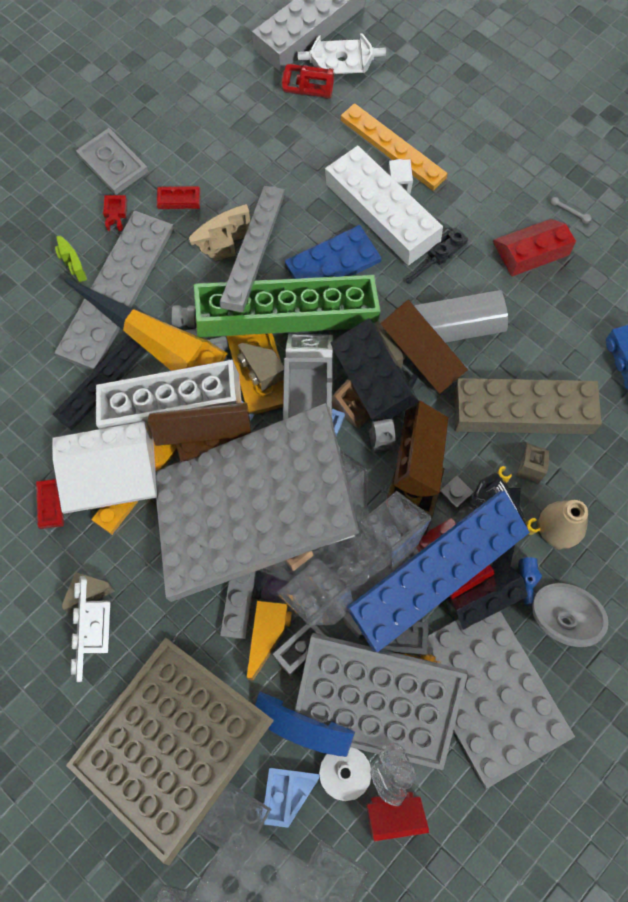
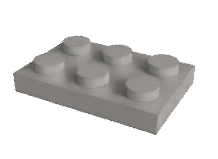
(112, 161)

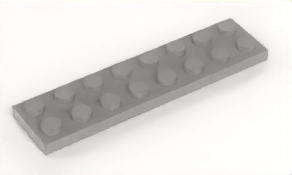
(119, 279)

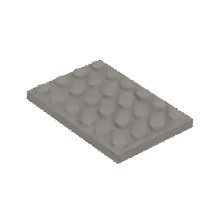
(382, 697)
(504, 707)

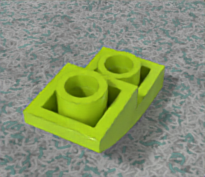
(70, 258)

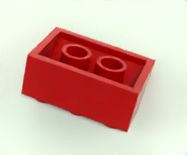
(535, 246)

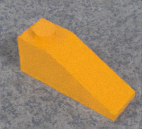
(267, 632)

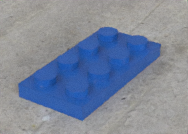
(336, 257)

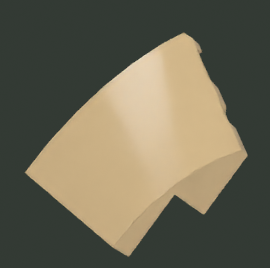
(218, 234)

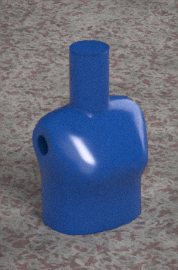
(531, 575)

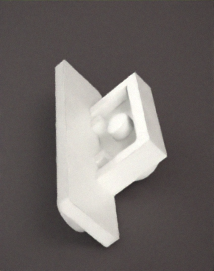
(92, 627)

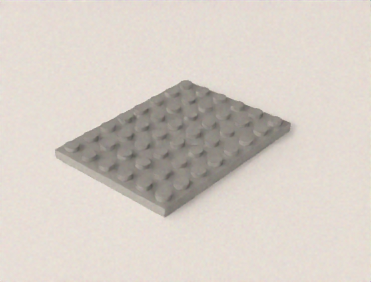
(253, 503)

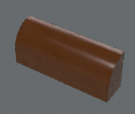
(424, 346)
(200, 424)
(421, 450)

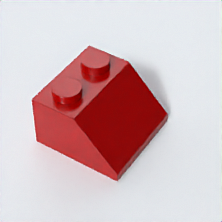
(396, 821)

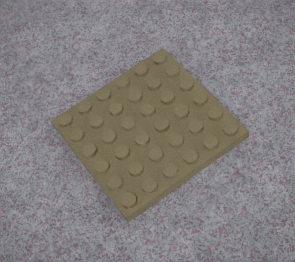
(168, 749)

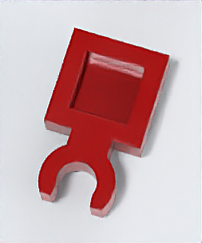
(114, 208)

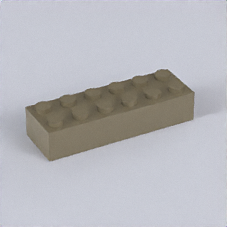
(527, 406)

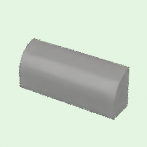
(467, 316)

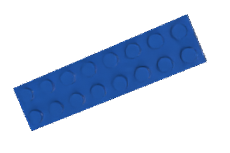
(437, 571)

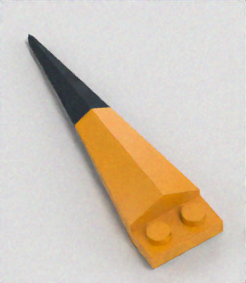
(165, 342)

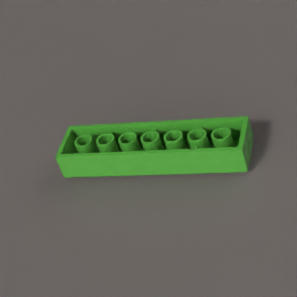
(289, 306)

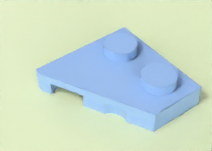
(286, 794)

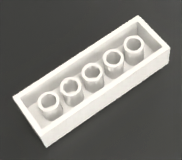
(383, 205)
(186, 388)

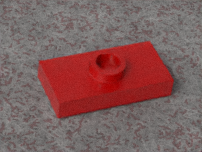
(178, 197)
(48, 505)

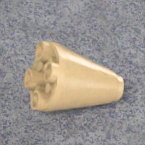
(563, 523)

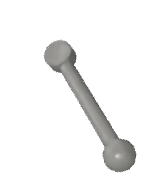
(585, 218)

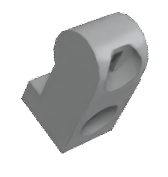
(382, 435)

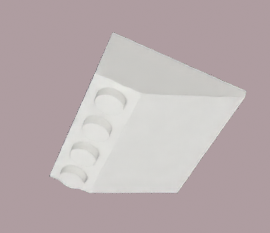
(105, 467)

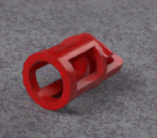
(302, 80)

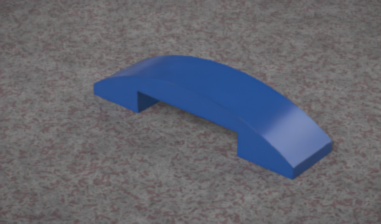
(304, 731)

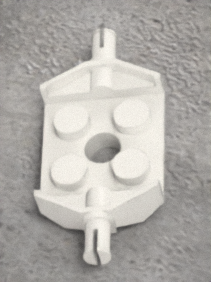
(356, 52)

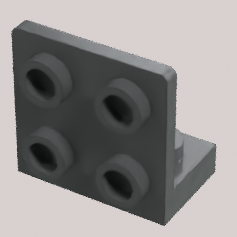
(411, 641)

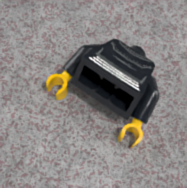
(492, 485)

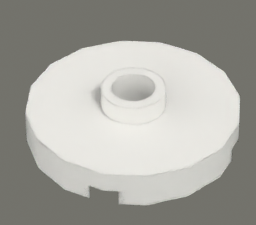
(348, 788)

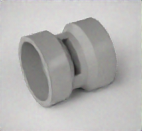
(184, 316)

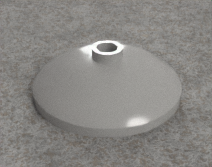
(570, 615)

